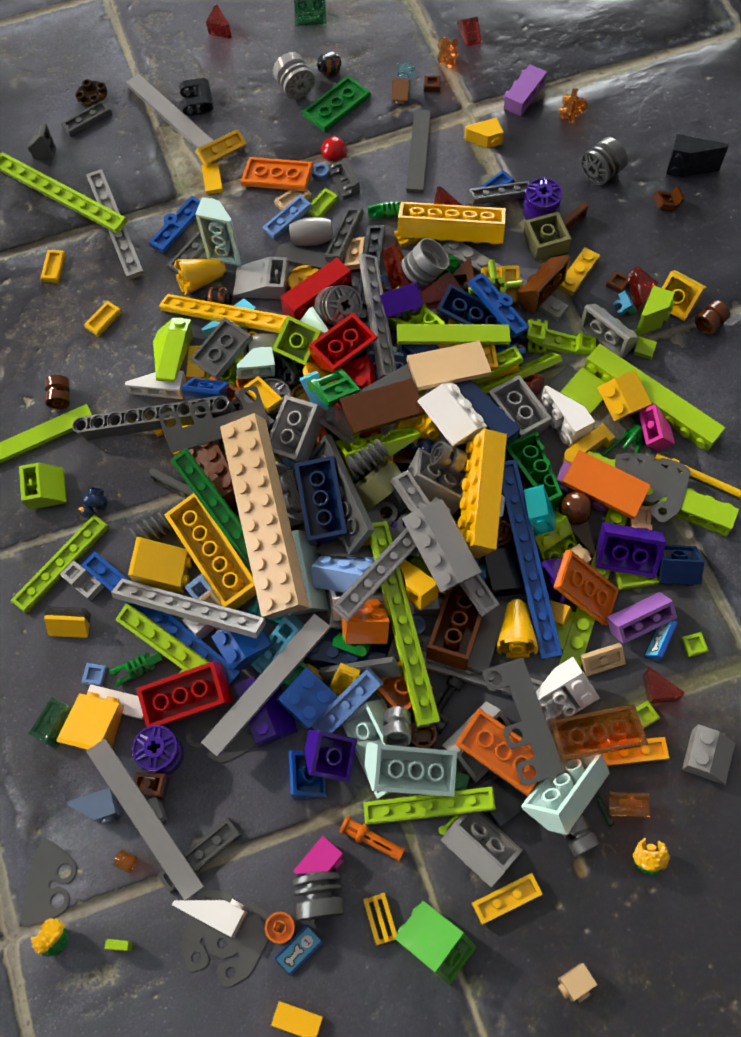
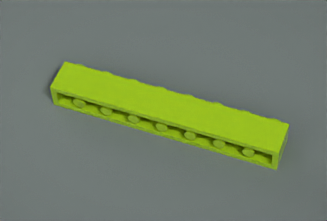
(680, 414)
(696, 507)

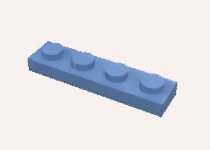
(348, 702)

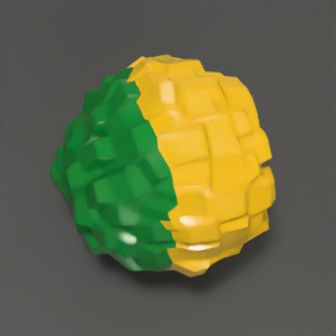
(650, 860)
(51, 938)

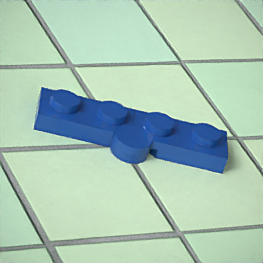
(175, 225)
(498, 304)

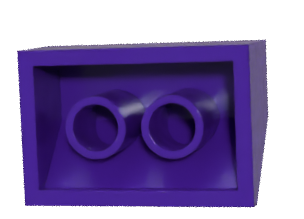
(629, 550)
(271, 720)

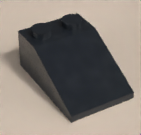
(695, 156)

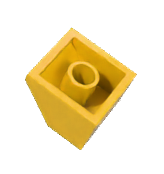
(686, 293)
(624, 395)

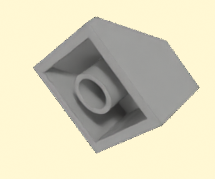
(708, 754)

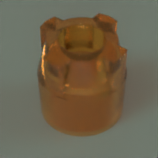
(125, 861)

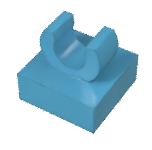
(626, 303)

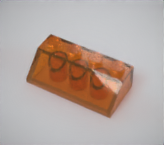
(597, 732)

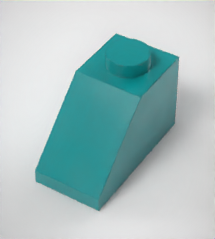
(540, 510)

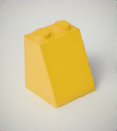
(160, 565)
(91, 721)

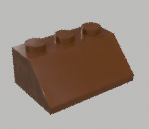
(543, 283)

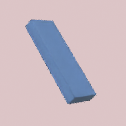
(288, 215)

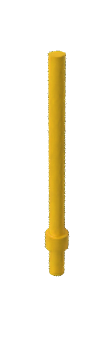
(707, 479)

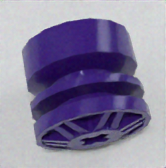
(542, 198)
(168, 756)

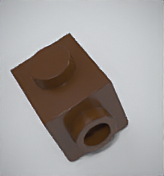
(669, 200)

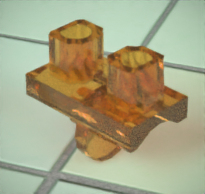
(448, 51)
(573, 105)
(629, 804)

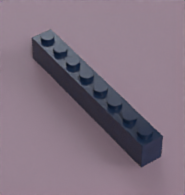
(482, 403)

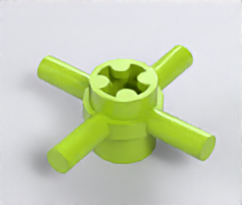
(502, 285)

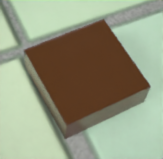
(432, 83)
(617, 282)

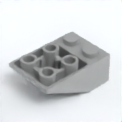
(262, 278)

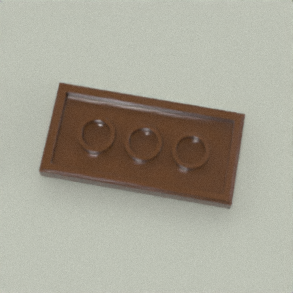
(381, 406)

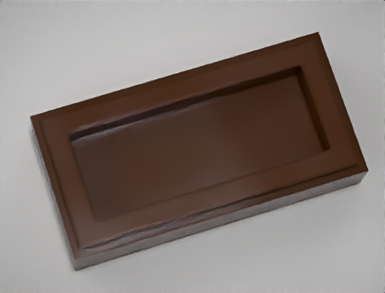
(575, 216)

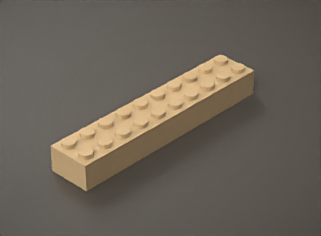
(264, 517)

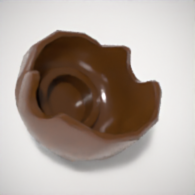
(576, 507)

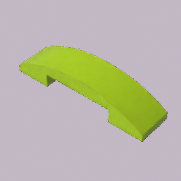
(558, 341)

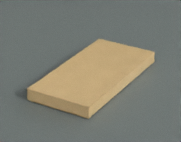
(448, 365)

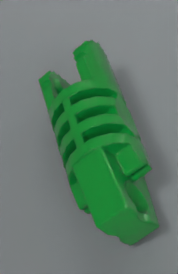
(384, 210)
(136, 667)

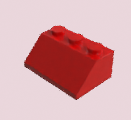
(341, 343)

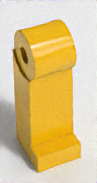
(590, 442)

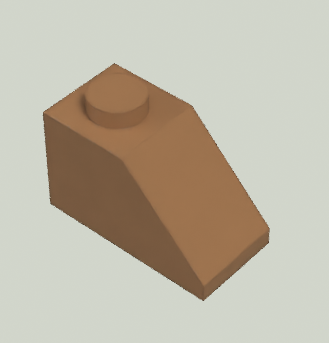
(400, 90)

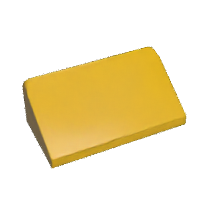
(67, 626)

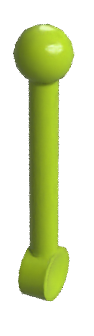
(443, 829)

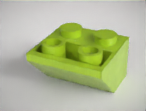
(42, 485)
(554, 543)

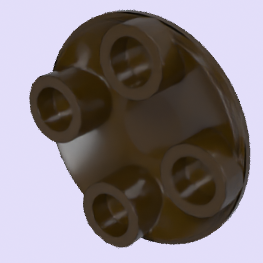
(91, 92)

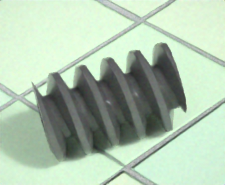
(367, 458)
(153, 528)

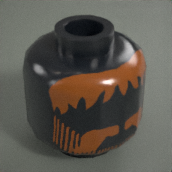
(329, 63)
(219, 295)

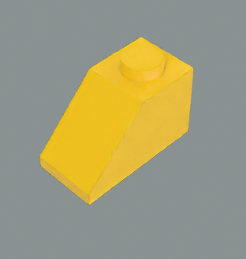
(484, 133)

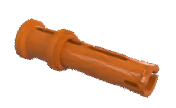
(359, 836)

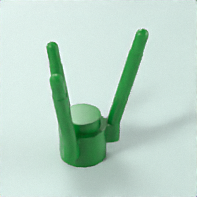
(633, 436)

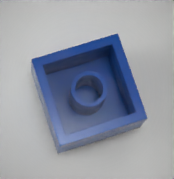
(306, 698)

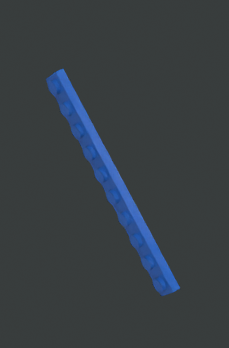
(529, 563)
(110, 577)

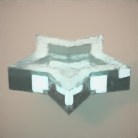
(405, 69)

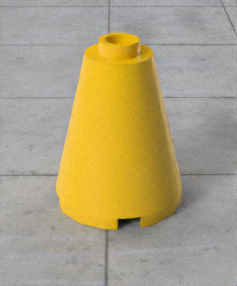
(198, 273)
(517, 632)

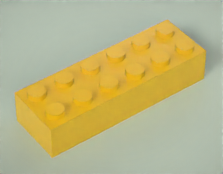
(451, 222)
(482, 491)
(212, 553)

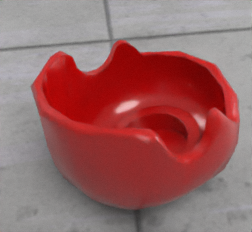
(333, 149)

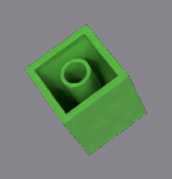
(435, 942)

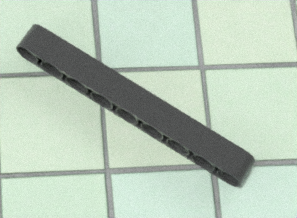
(147, 418)

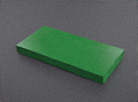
(336, 104)

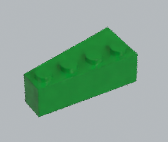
(534, 466)

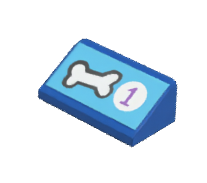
(660, 641)
(298, 950)

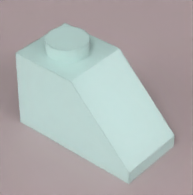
(257, 363)

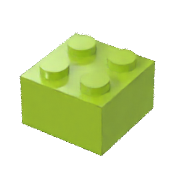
(295, 340)

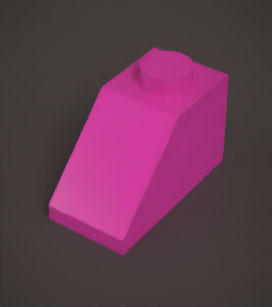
(656, 428)
(321, 857)

